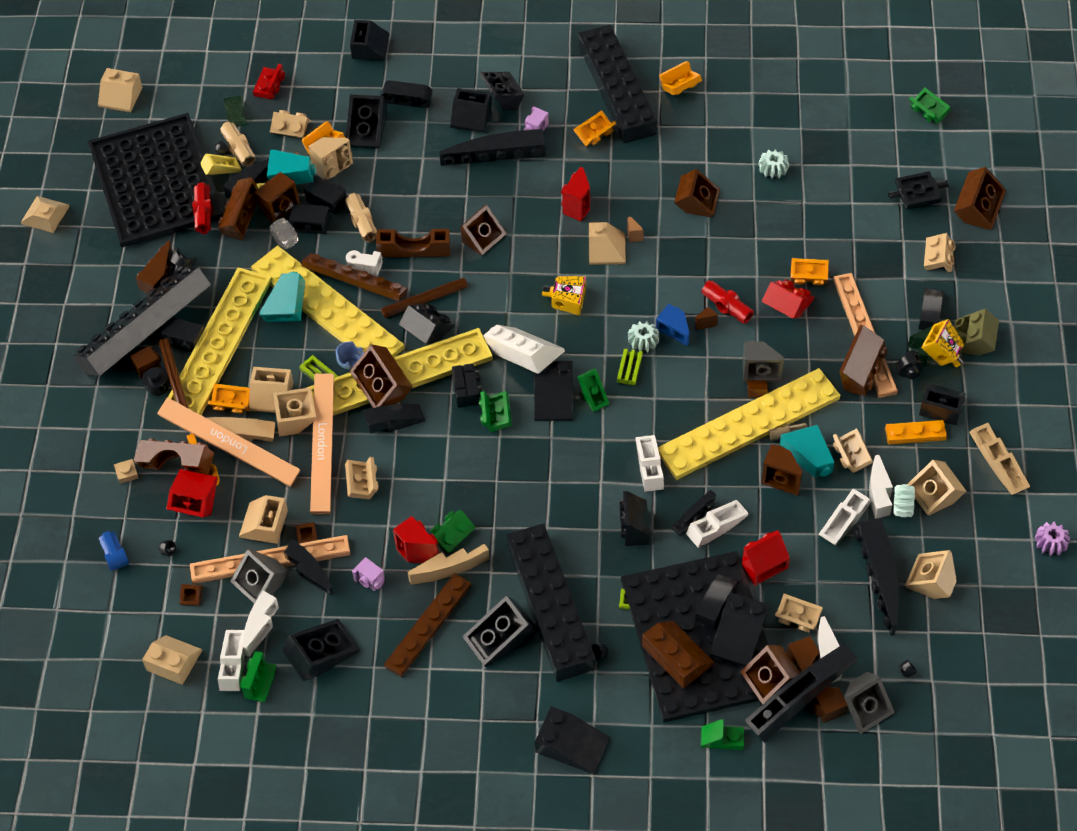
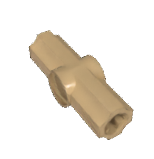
(238, 144)
(361, 217)

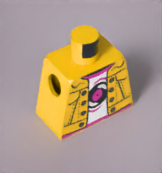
(567, 293)
(944, 344)

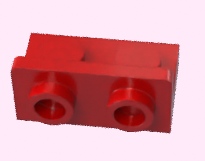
(269, 82)

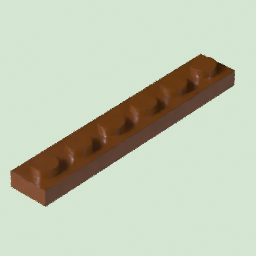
(355, 277)
(427, 625)

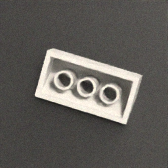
(522, 347)

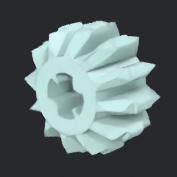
(773, 164)
(643, 336)
(904, 500)

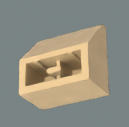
(330, 156)
(263, 385)
(264, 519)

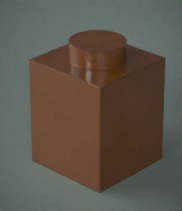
(145, 360)

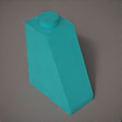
(294, 166)
(285, 299)
(809, 450)

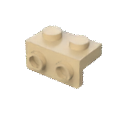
(289, 125)
(939, 252)
(853, 451)
(361, 478)
(798, 612)

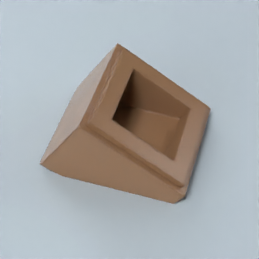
(635, 231)

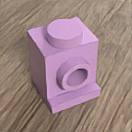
(537, 119)
(369, 574)

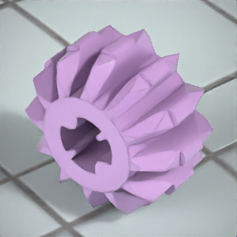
(1052, 538)

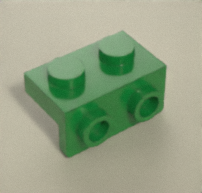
(930, 105)
(495, 411)
(452, 530)
(258, 678)

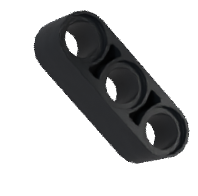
(407, 94)

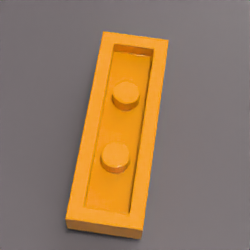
(915, 432)

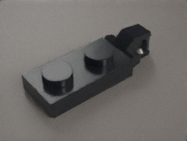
(694, 513)

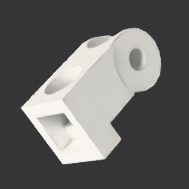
(365, 262)

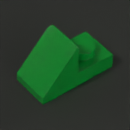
(593, 390)
(722, 737)

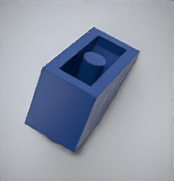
(673, 324)

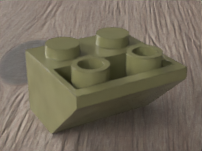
(977, 332)

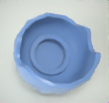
(348, 354)

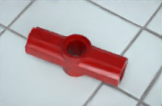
(202, 208)
(727, 302)

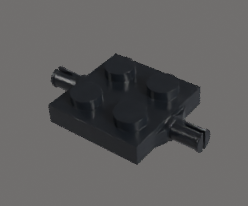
(918, 190)

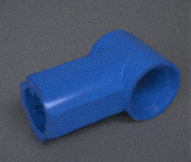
(113, 552)

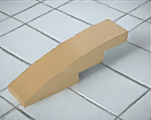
(247, 428)
(999, 459)
(442, 567)

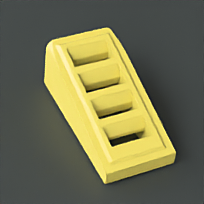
(219, 164)

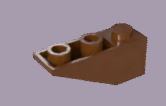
(156, 269)

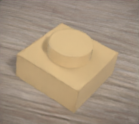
(126, 471)

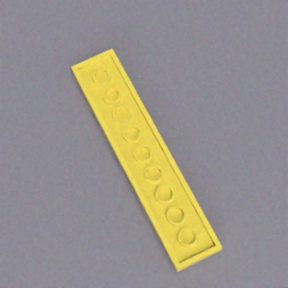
(328, 306)
(221, 337)
(418, 366)
(747, 423)

